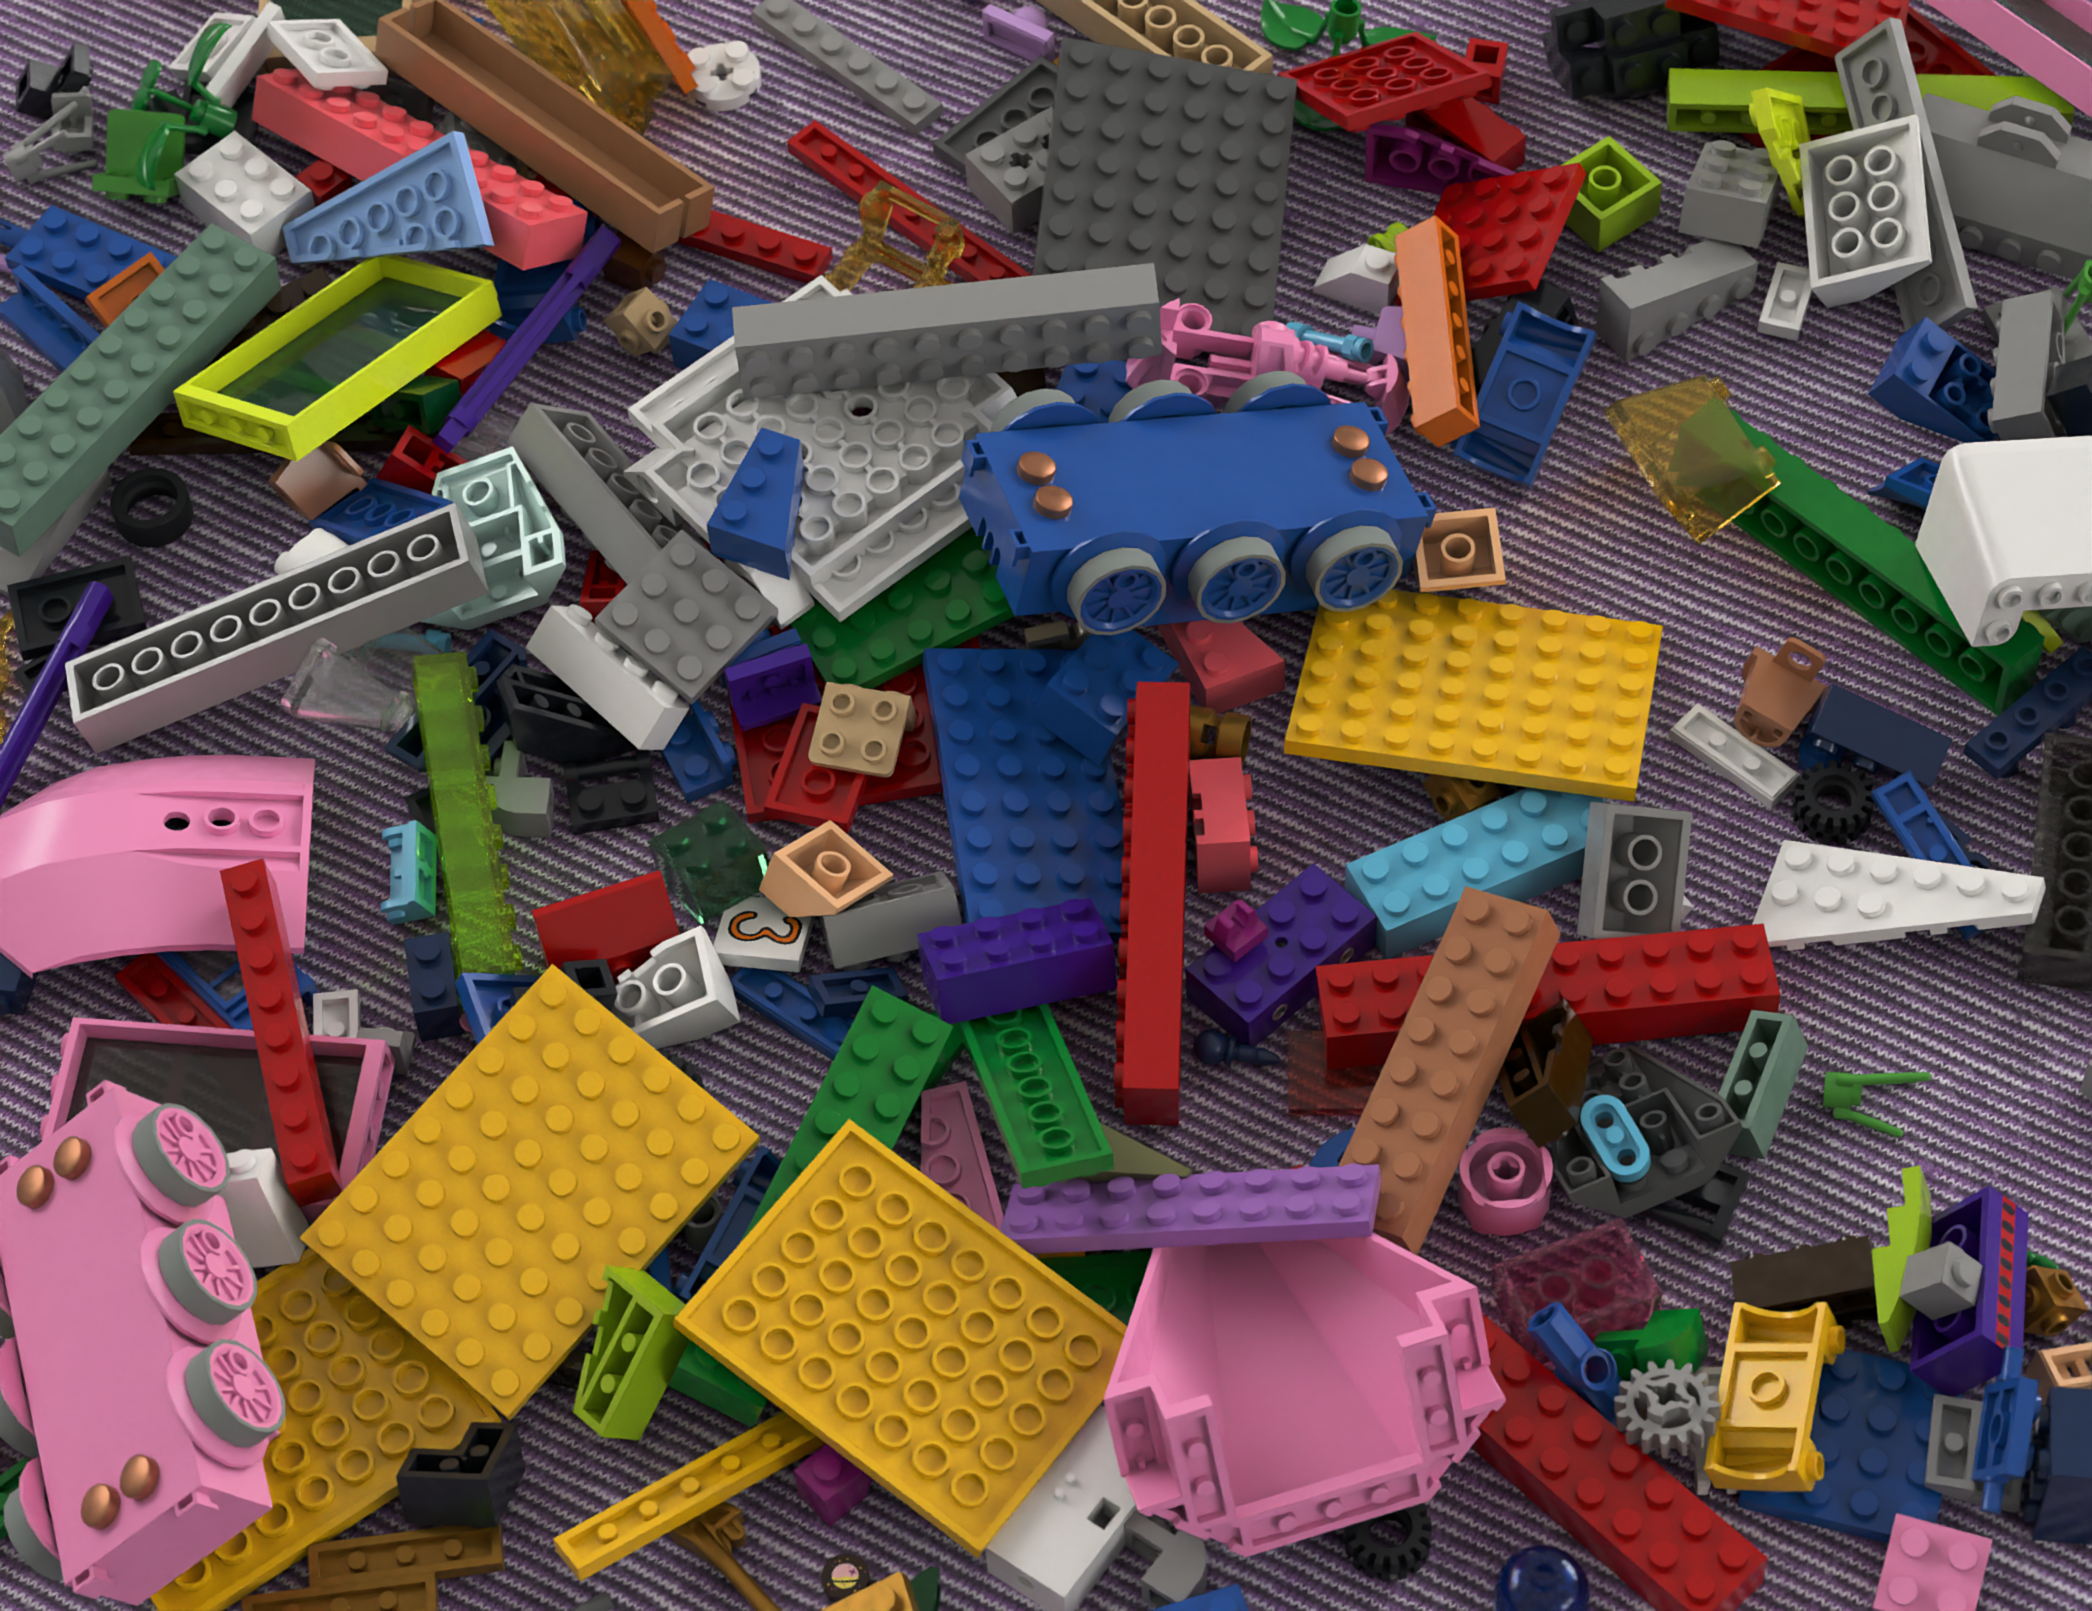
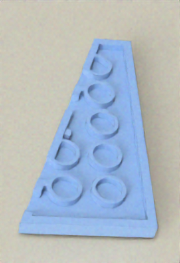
(408, 208)

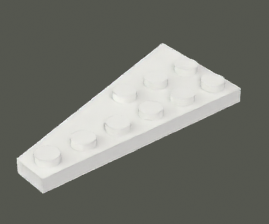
(1871, 896)

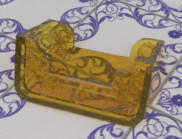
(1694, 452)

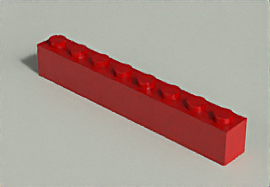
(281, 1033)

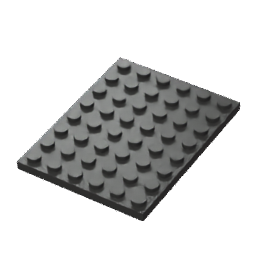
(1169, 171)

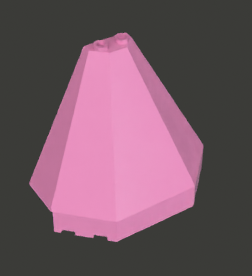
(1295, 1386)

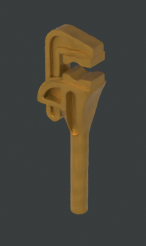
(711, 1539)

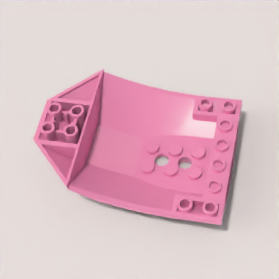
(104, 878)

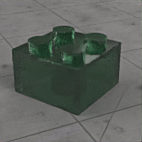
(710, 861)

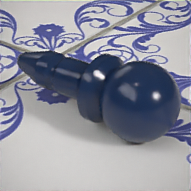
(1213, 1047)

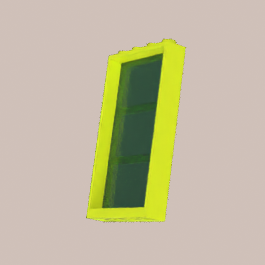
(337, 355)

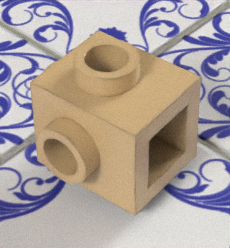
(641, 322)

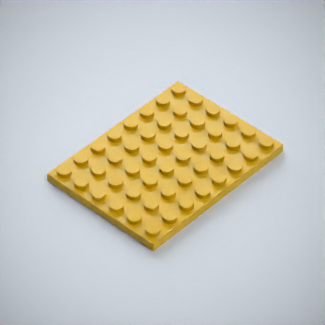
(1479, 693)
(521, 1182)
(909, 1336)
(353, 1410)

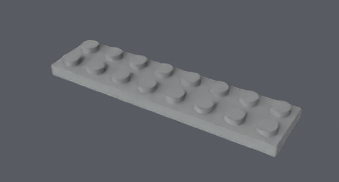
(1881, 88)

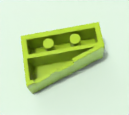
(631, 1355)

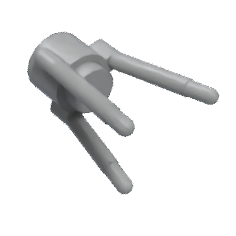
(25, 157)

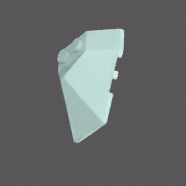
(514, 534)

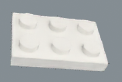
(327, 53)

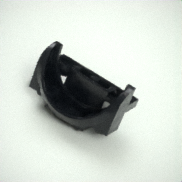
(1635, 43)

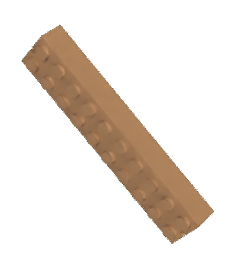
(545, 123)

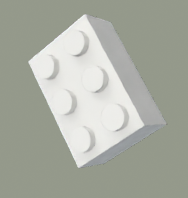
(243, 192)

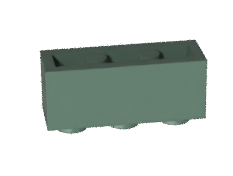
(1762, 1078)

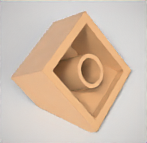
(1460, 552)
(822, 873)

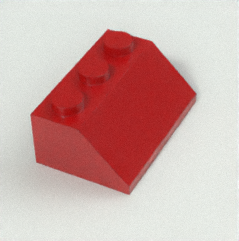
(608, 924)

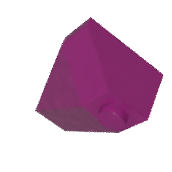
(1420, 161)

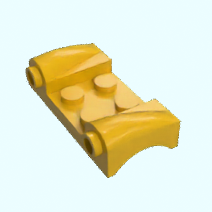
(1771, 1399)

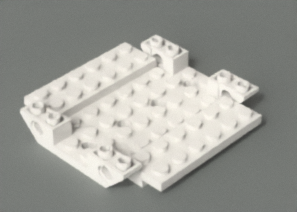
(873, 487)

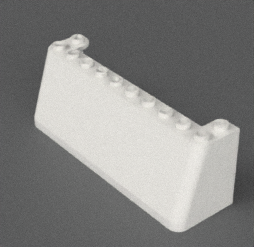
(2010, 532)

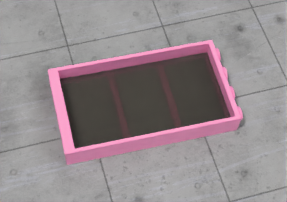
(223, 1083)

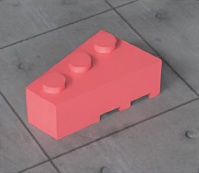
(1222, 825)

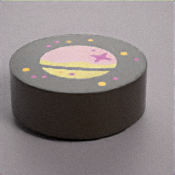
(844, 1576)

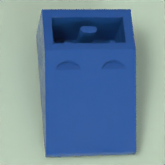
(1937, 384)

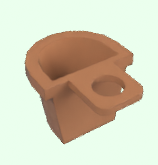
(317, 479)
(1778, 693)

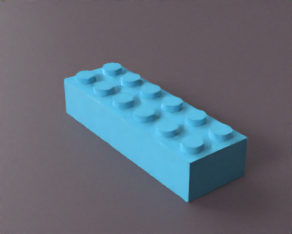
(1503, 848)

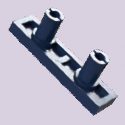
(2042, 709)

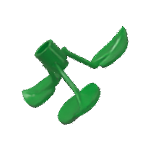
(1294, 26)
(208, 114)

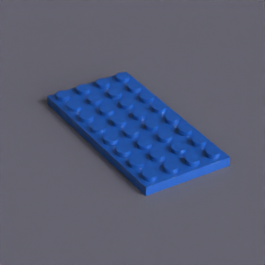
(1021, 804)

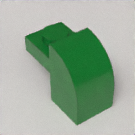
(1668, 1335)

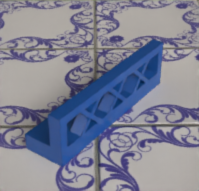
(46, 321)

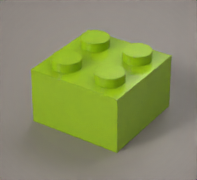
(1614, 195)

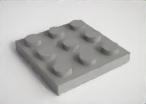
(686, 616)

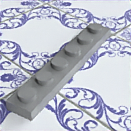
(848, 63)

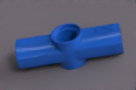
(1569, 1351)

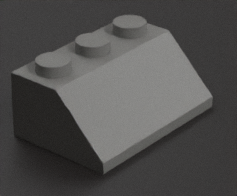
(1633, 871)
(889, 921)

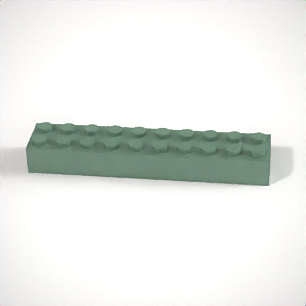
(127, 379)

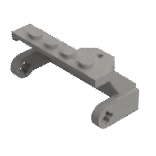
(2016, 181)

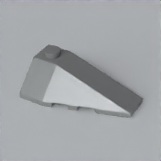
(50, 543)

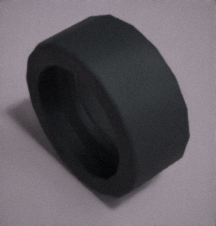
(145, 484)

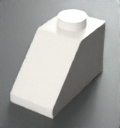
(1360, 278)

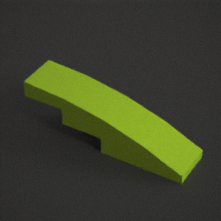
(1909, 1234)

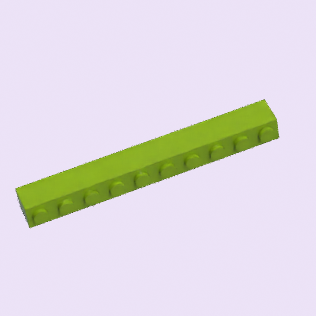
(1721, 98)

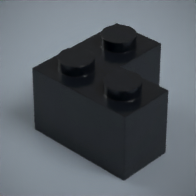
(466, 1483)

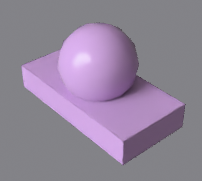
(1020, 32)

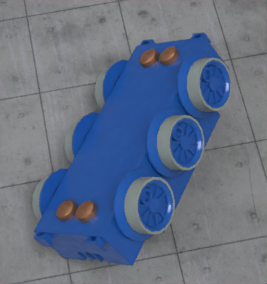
(1192, 507)

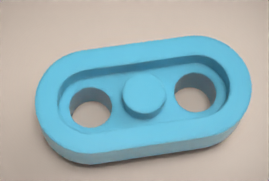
(1617, 1140)

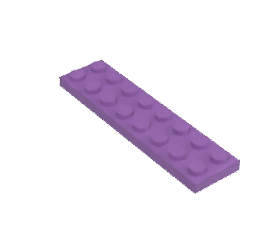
(1195, 1209)

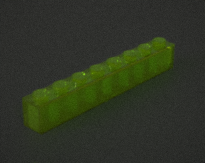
(463, 815)

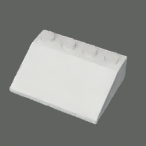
(1864, 210)

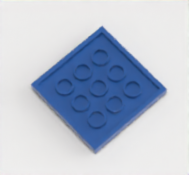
(1874, 1447)

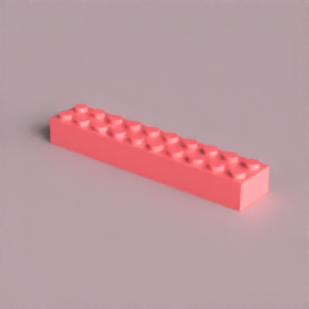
(368, 135)

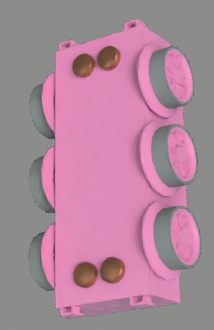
(129, 1350)

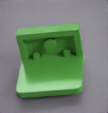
(125, 140)

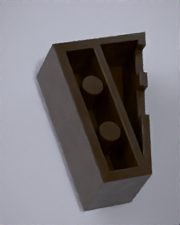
(1547, 1073)
(1809, 1274)

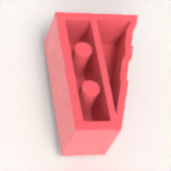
(1224, 663)

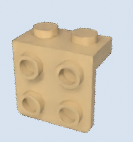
(860, 729)

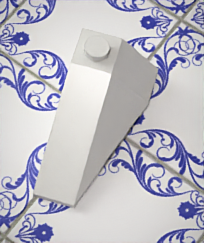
(677, 992)

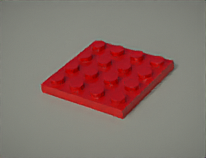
(1386, 81)
(1508, 227)

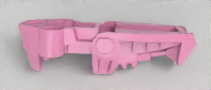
(1270, 349)

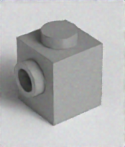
(1941, 1280)

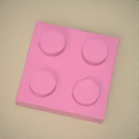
(1931, 1568)

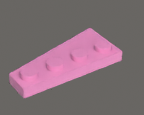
(955, 1151)

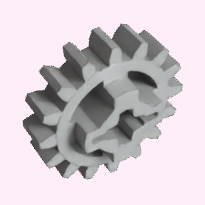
(1667, 1408)

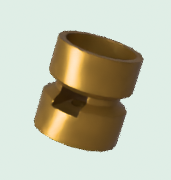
(1231, 736)

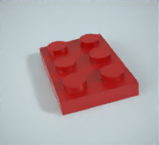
(812, 792)

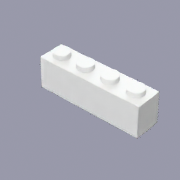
(607, 677)

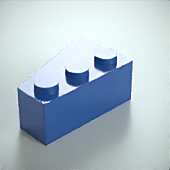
(761, 506)

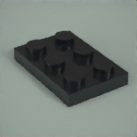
(47, 602)

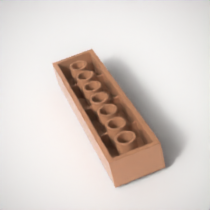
(1449, 1057)

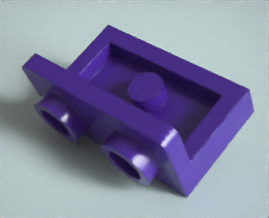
(772, 686)

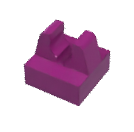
(1236, 930)

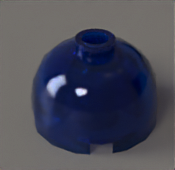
(1541, 1581)

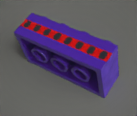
(1969, 1345)

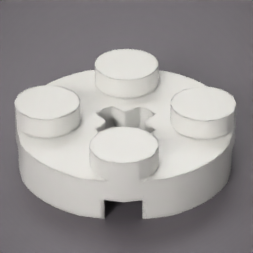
(730, 59)

